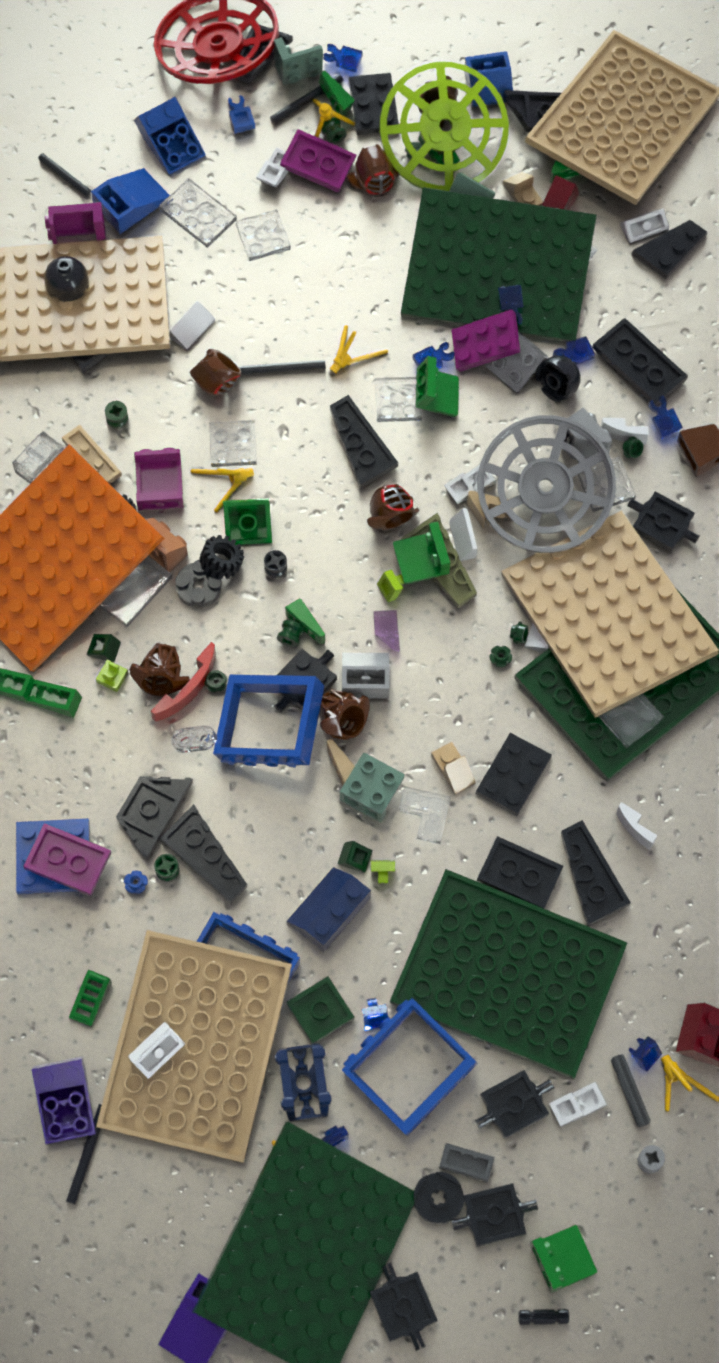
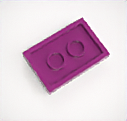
(318, 160)
(486, 340)
(67, 859)

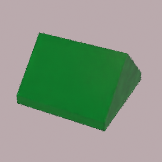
(248, 521)

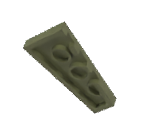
(457, 583)

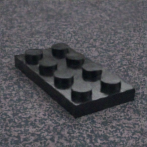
(639, 361)

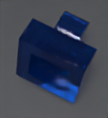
(374, 1014)
(646, 1053)

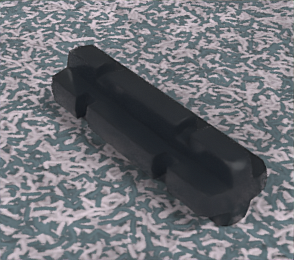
(543, 1316)

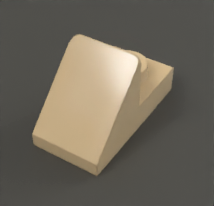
(522, 190)
(474, 505)
(453, 767)

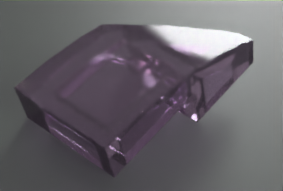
(387, 628)

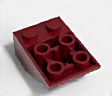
(700, 1034)

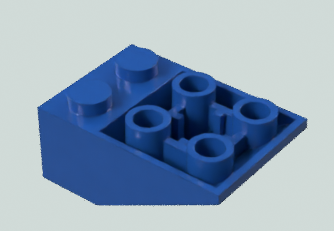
(170, 135)
(129, 198)

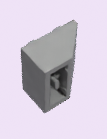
(581, 443)
(366, 674)

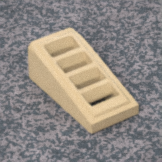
(340, 761)

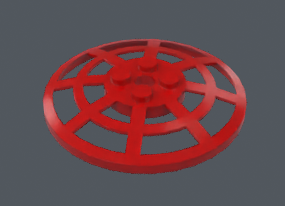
(224, 32)

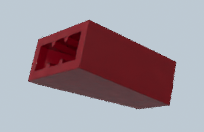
(561, 194)

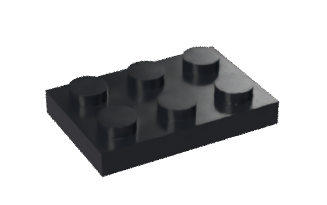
(369, 96)
(513, 774)
(520, 872)

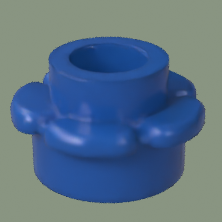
(135, 888)

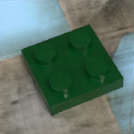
(320, 1010)

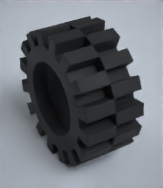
(217, 565)

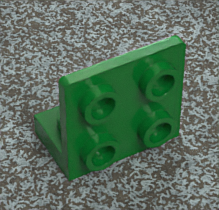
(436, 390)
(422, 555)
(563, 1258)

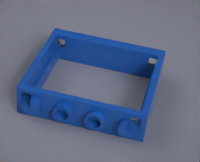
(269, 684)
(247, 935)
(372, 1043)

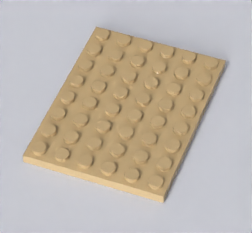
(623, 117)
(116, 314)
(610, 615)
(228, 1018)

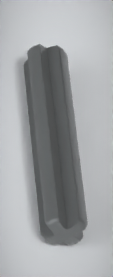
(630, 1090)

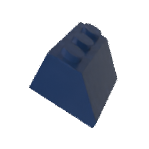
(330, 908)

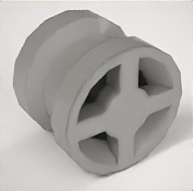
(648, 1163)

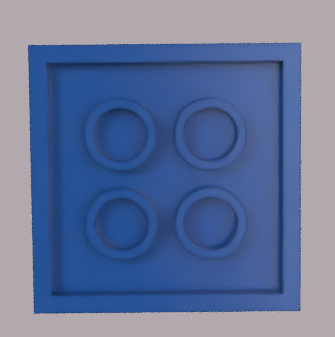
(26, 835)

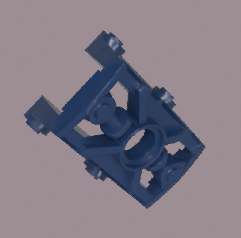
(316, 1076)

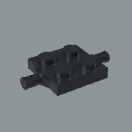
(663, 521)
(305, 665)
(514, 1104)
(494, 1215)
(403, 1306)

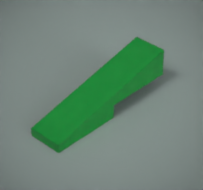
(39, 693)

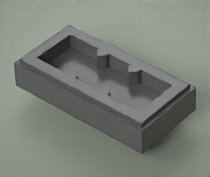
(466, 1162)

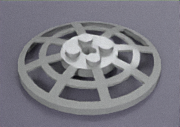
(553, 471)

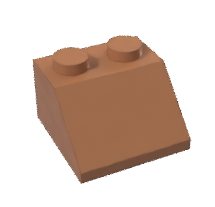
(170, 550)

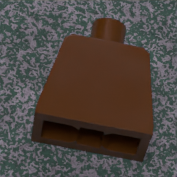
(700, 447)

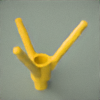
(326, 114)
(343, 359)
(236, 477)
(673, 1074)

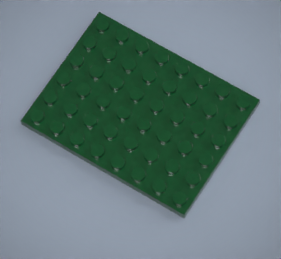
(479, 243)
(674, 699)
(510, 973)
(306, 1251)

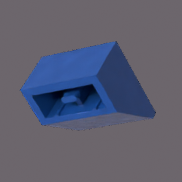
(496, 69)

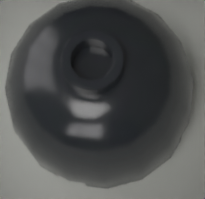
(66, 279)
(559, 377)

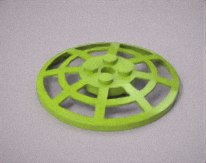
(429, 127)

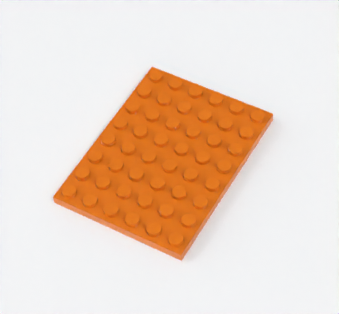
(64, 554)

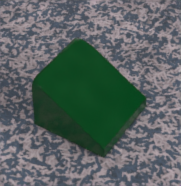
(104, 647)
(355, 856)

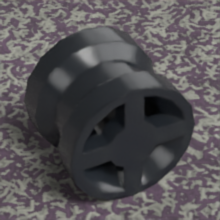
(276, 559)

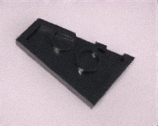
(671, 248)

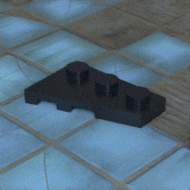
(251, 75)

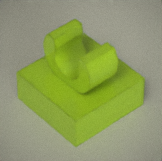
(390, 585)
(112, 675)
(382, 867)

